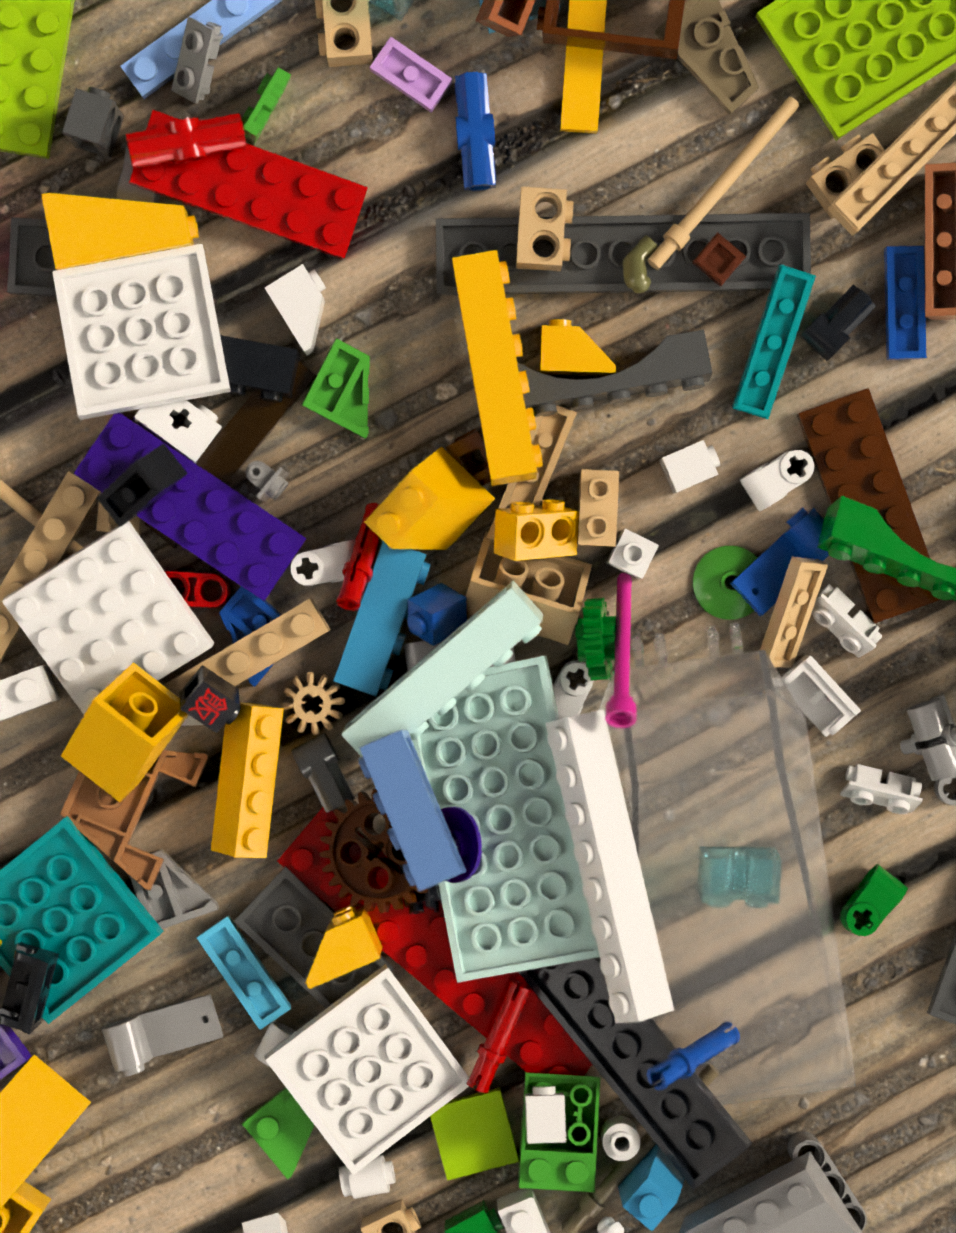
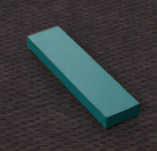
(773, 341)

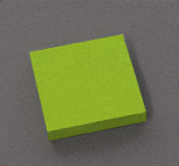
(474, 1134)

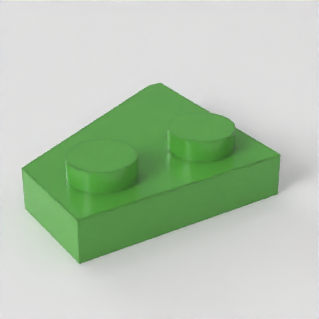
(270, 91)
(281, 1130)

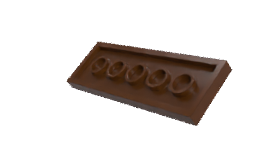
(859, 464)

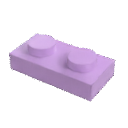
(411, 74)

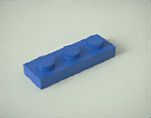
(905, 302)

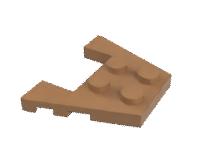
(112, 823)

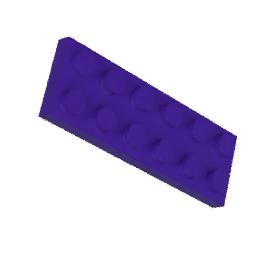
(199, 511)

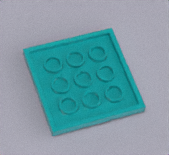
(72, 904)

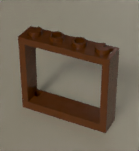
(664, 48)

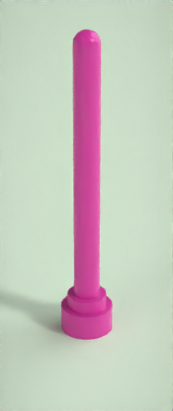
(621, 708)

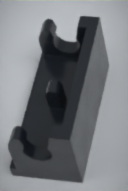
(28, 987)

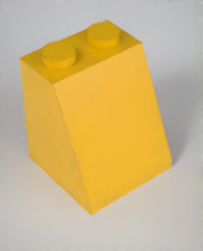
(430, 505)
(124, 731)

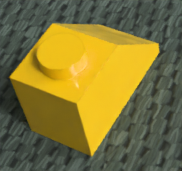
(571, 352)

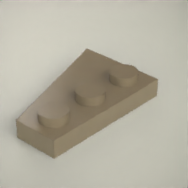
(713, 54)

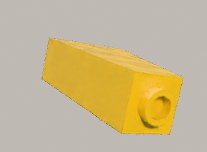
(106, 229)

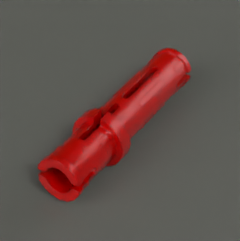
(358, 569)
(493, 1050)

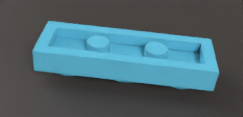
(244, 972)

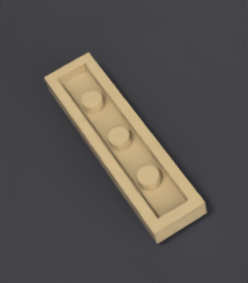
(551, 436)

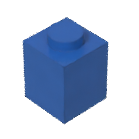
(436, 613)

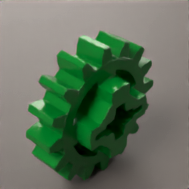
(596, 638)

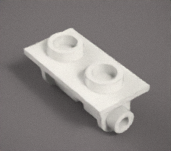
(855, 634)
(898, 794)

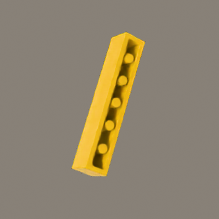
(495, 369)

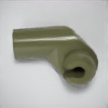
(635, 267)

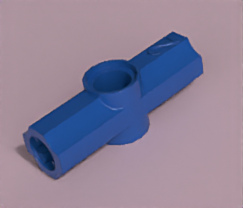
(475, 131)

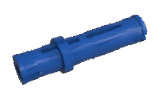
(684, 1061)

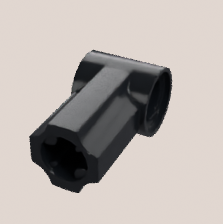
(832, 328)

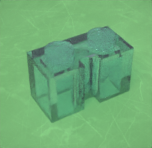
(739, 875)

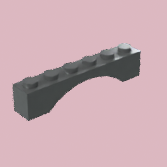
(675, 363)

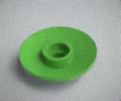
(710, 582)

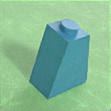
(651, 1188)

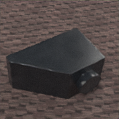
(142, 485)

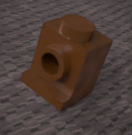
(463, 450)

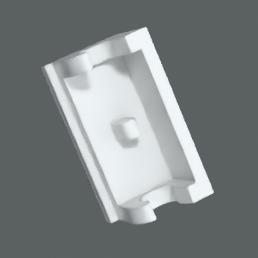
(819, 696)

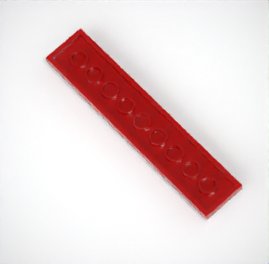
(424, 951)

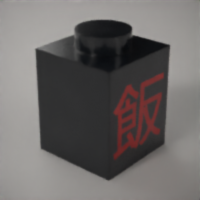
(210, 699)

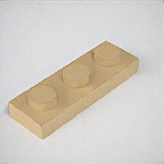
(793, 610)

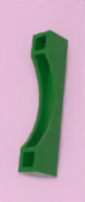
(862, 536)

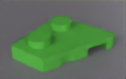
(342, 388)

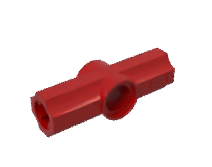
(185, 140)

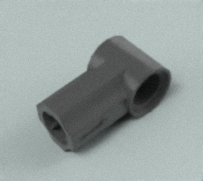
(320, 764)

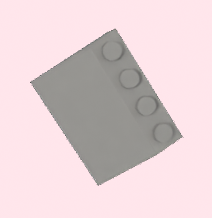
(783, 1201)

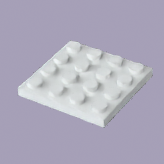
(141, 331)
(105, 613)
(368, 1069)

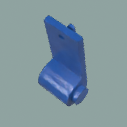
(765, 575)

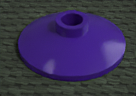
(467, 840)

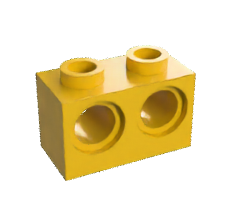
(536, 531)

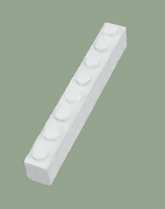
(609, 867)

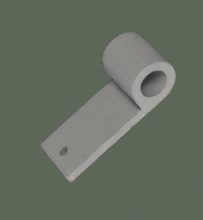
(160, 1032)

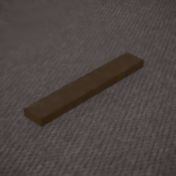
(246, 433)

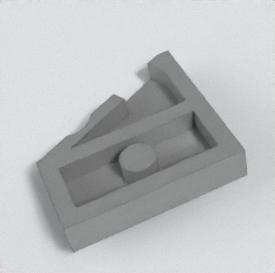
(174, 895)

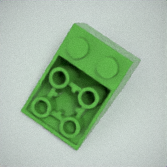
(568, 1163)

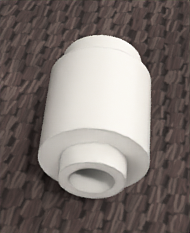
(620, 1127)
(370, 1180)

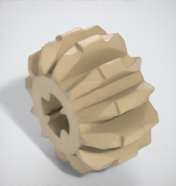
(314, 690)

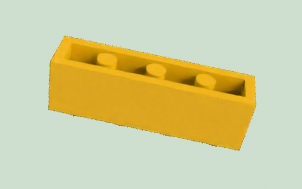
(247, 782)

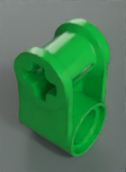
(877, 896)

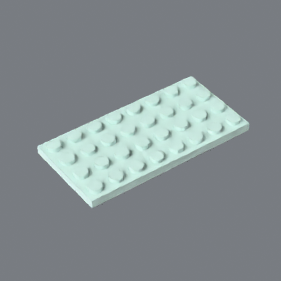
(496, 763)

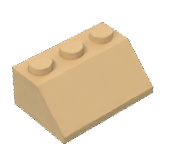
(551, 584)

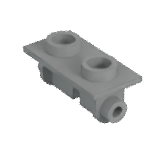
(192, 72)
(267, 480)

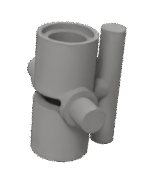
(933, 737)

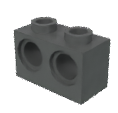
(93, 122)

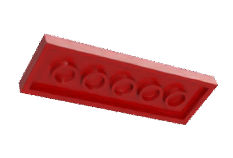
(262, 193)

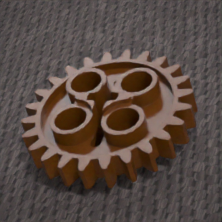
(360, 877)

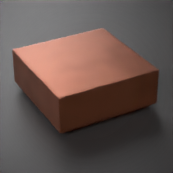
(719, 259)

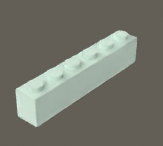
(449, 669)

